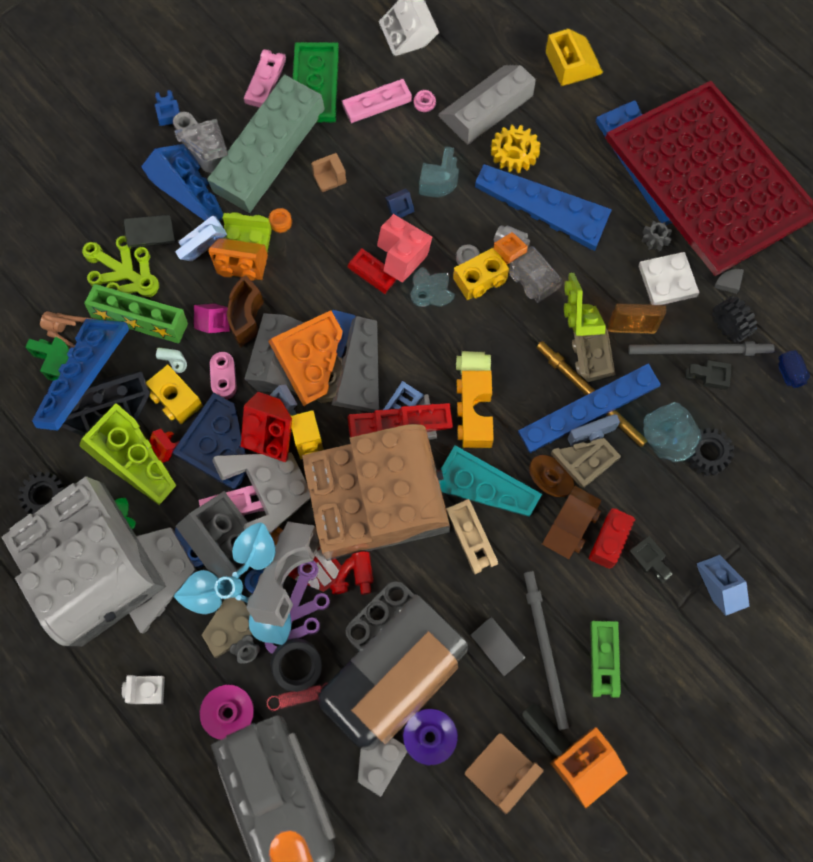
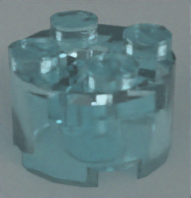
(672, 432)

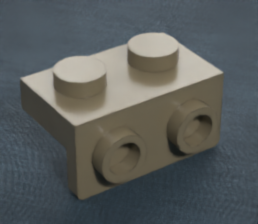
(594, 356)

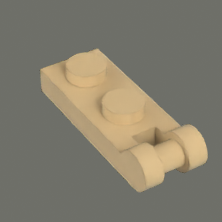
(471, 535)

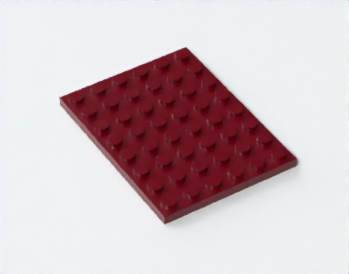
(712, 177)

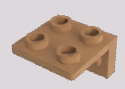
(503, 773)

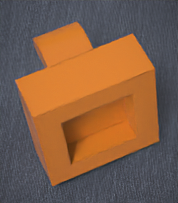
(510, 247)

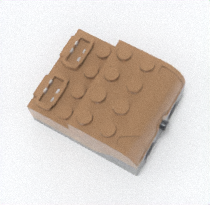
(376, 492)

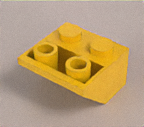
(571, 57)

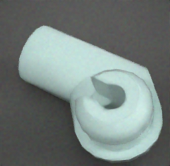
(175, 358)

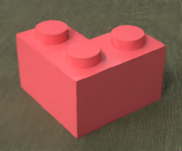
(404, 246)

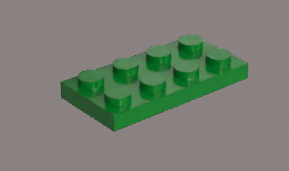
(318, 69)

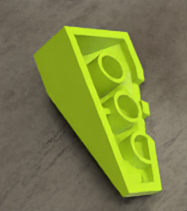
(126, 452)

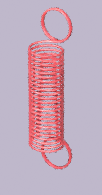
(311, 688)

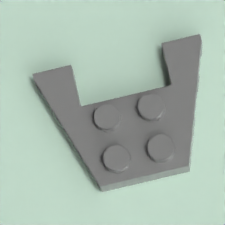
(276, 483)
(173, 567)

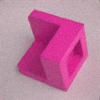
(211, 318)

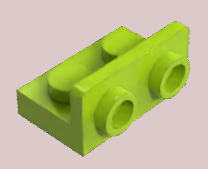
(247, 228)

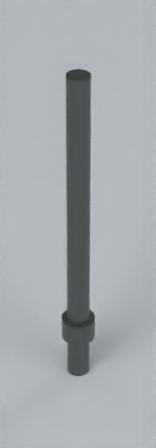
(748, 348)
(534, 599)

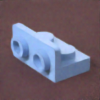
(200, 239)

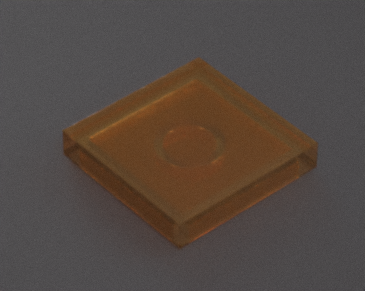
(636, 318)

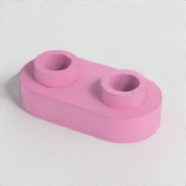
(224, 373)

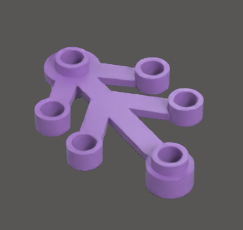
(298, 612)

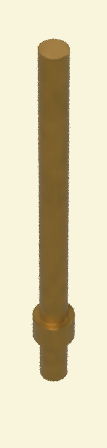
(556, 360)

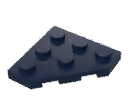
(211, 435)

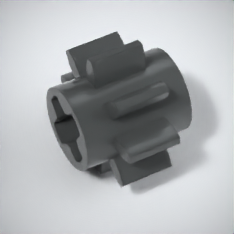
(656, 236)

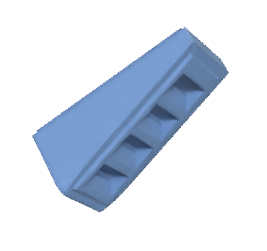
(403, 387)

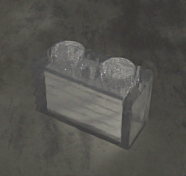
(535, 275)

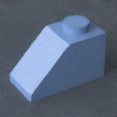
(724, 585)

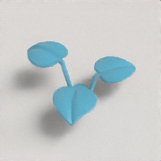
(204, 590)

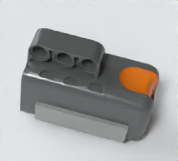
(274, 794)

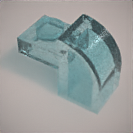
(439, 180)

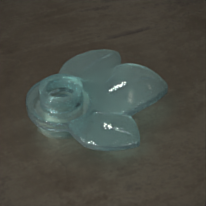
(433, 287)

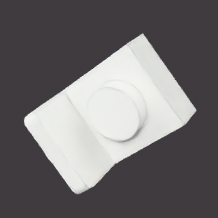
(143, 689)

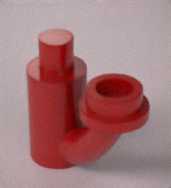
(362, 571)

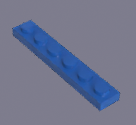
(589, 408)

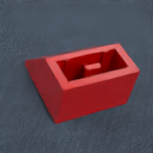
(266, 427)

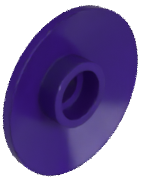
(445, 737)

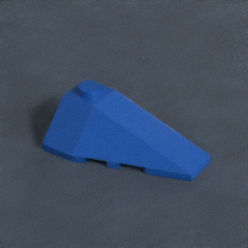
(178, 175)

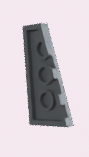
(359, 373)

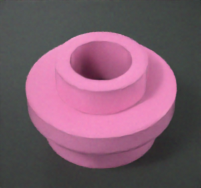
(424, 96)

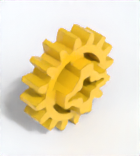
(515, 148)

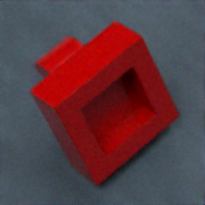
(162, 445)

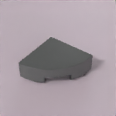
(730, 280)

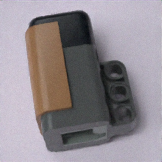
(395, 670)

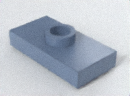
(593, 430)

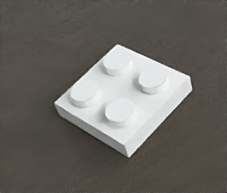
(668, 279)

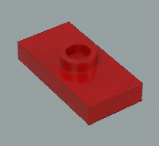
(371, 270)

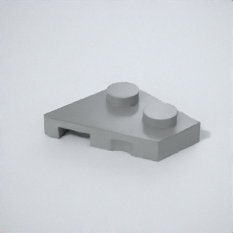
(380, 765)

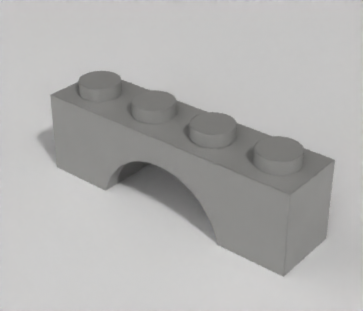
(295, 546)

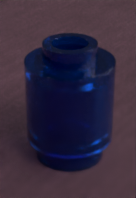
(793, 369)

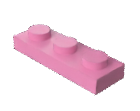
(377, 100)

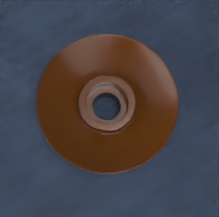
(551, 476)

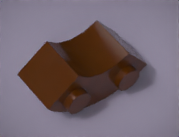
(242, 310)
(572, 522)

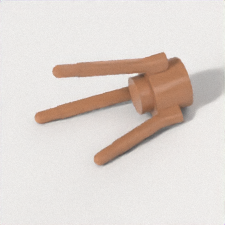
(57, 322)

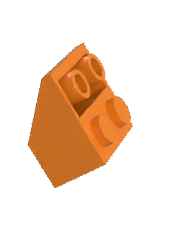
(238, 258)
(589, 767)

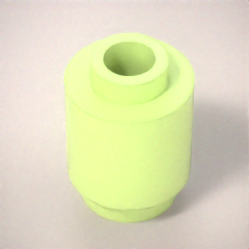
(473, 361)

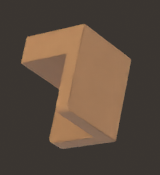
(329, 172)

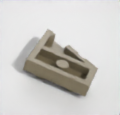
(586, 460)
(227, 626)

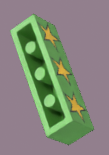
(138, 313)

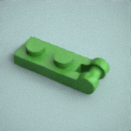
(605, 658)

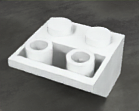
(408, 26)

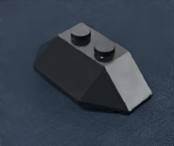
(124, 389)

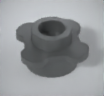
(249, 653)

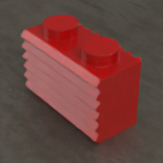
(612, 538)

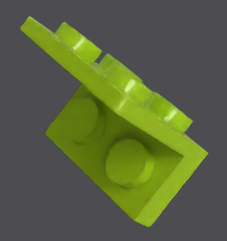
(581, 317)

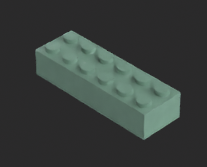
(266, 143)

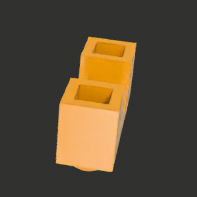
(475, 429)

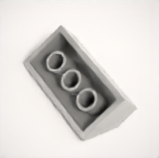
(489, 102)

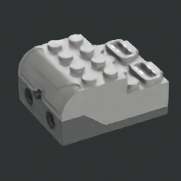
(81, 563)

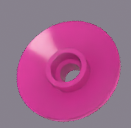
(217, 702)

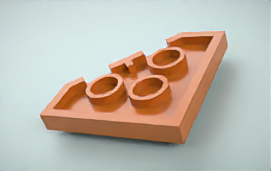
(309, 355)

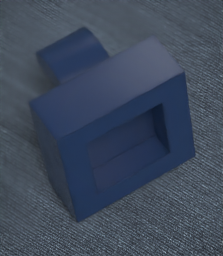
(400, 203)

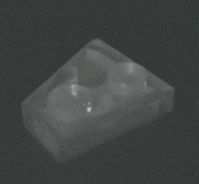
(203, 139)

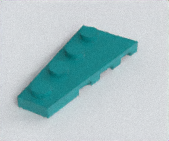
(482, 483)

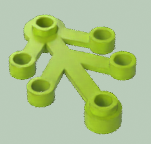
(122, 271)

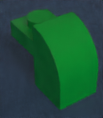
(53, 353)

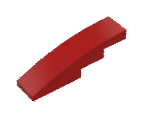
(432, 416)

